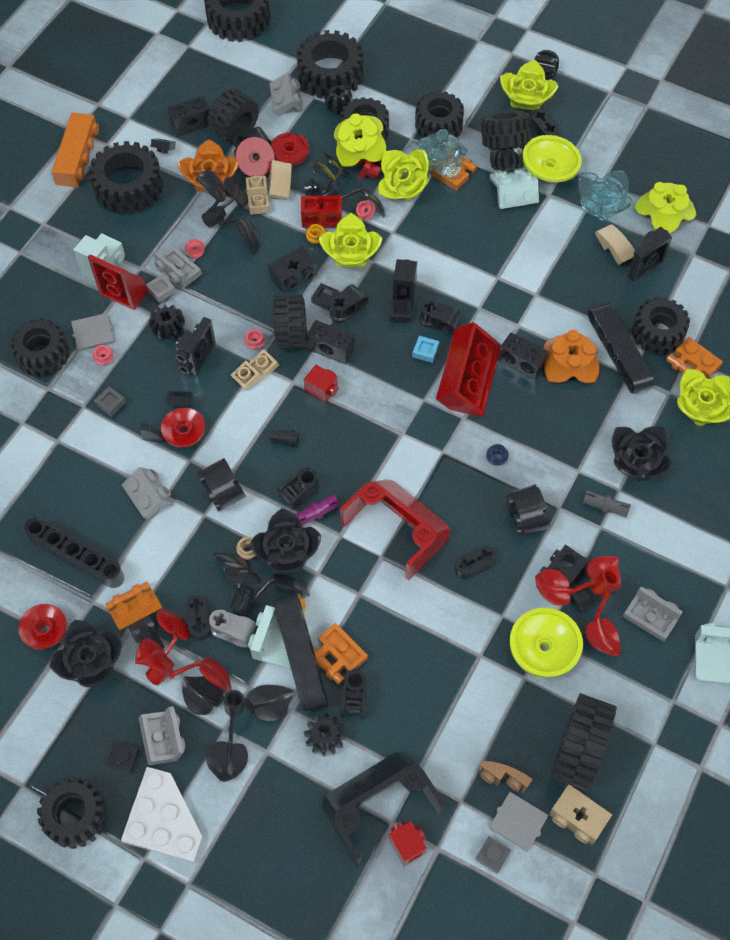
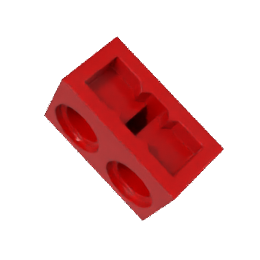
(321, 210)

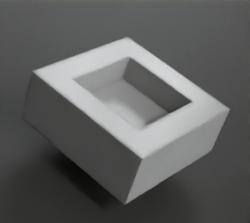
(160, 288)

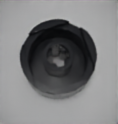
(221, 484)
(528, 510)

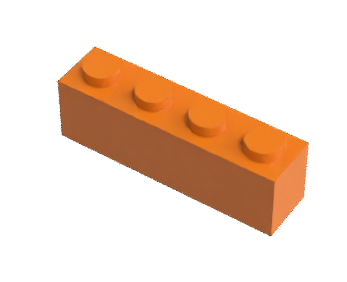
(75, 150)

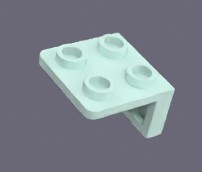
(515, 187)
(268, 643)
(712, 654)

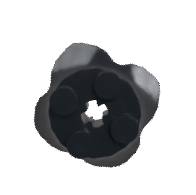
(649, 443)
(286, 529)
(84, 639)

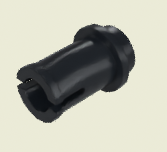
(284, 437)

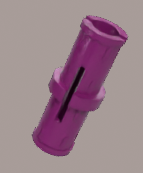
(318, 509)

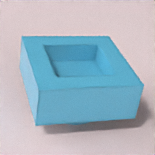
(425, 349)

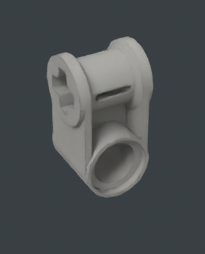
(234, 629)

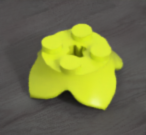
(528, 88)
(369, 147)
(396, 166)
(666, 205)
(350, 243)
(697, 389)

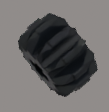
(506, 158)
(166, 321)
(314, 734)

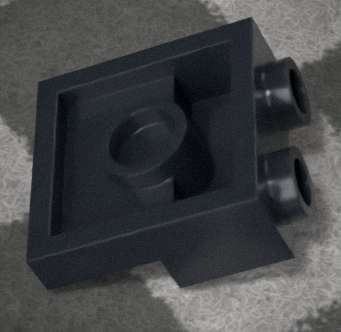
(650, 254)
(195, 347)

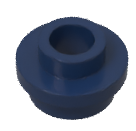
(497, 449)

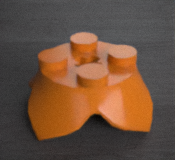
(208, 157)
(562, 365)

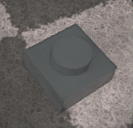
(110, 401)
(493, 855)

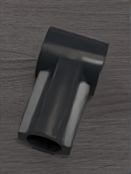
(145, 629)

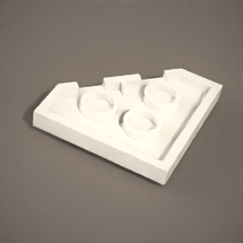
(162, 819)

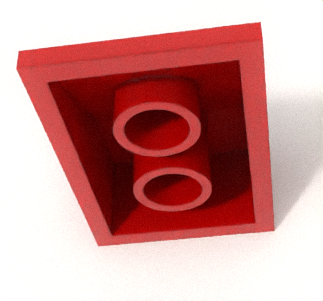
(117, 283)

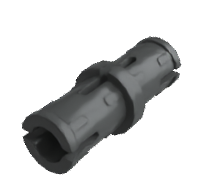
(606, 504)

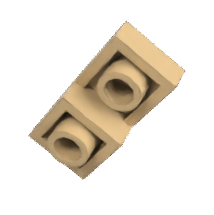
(279, 180)
(257, 195)
(618, 244)
(256, 370)

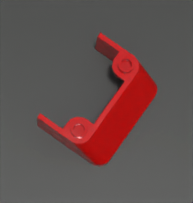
(429, 530)

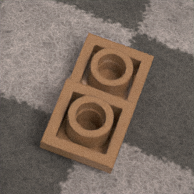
(495, 772)

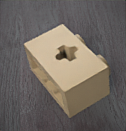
(593, 818)

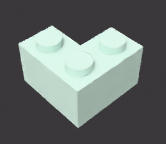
(103, 248)

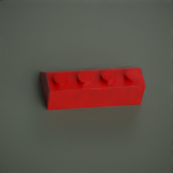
(468, 370)

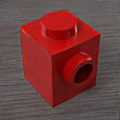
(321, 383)
(407, 842)

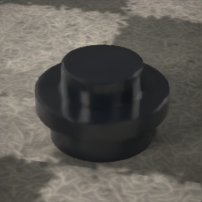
(311, 188)

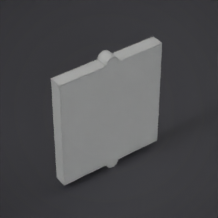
(92, 332)
(518, 822)

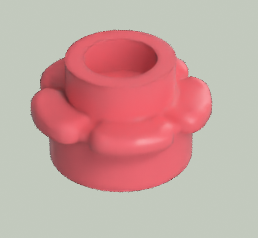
(361, 208)
(197, 251)
(254, 334)
(100, 351)

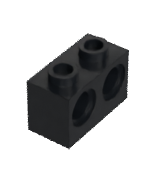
(522, 356)
(567, 554)

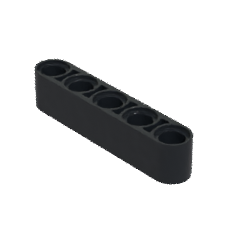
(620, 348)
(69, 544)
(300, 653)

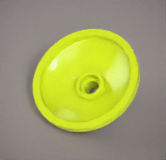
(551, 158)
(550, 629)

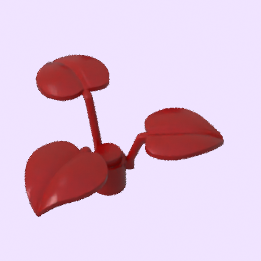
(604, 579)
(152, 655)

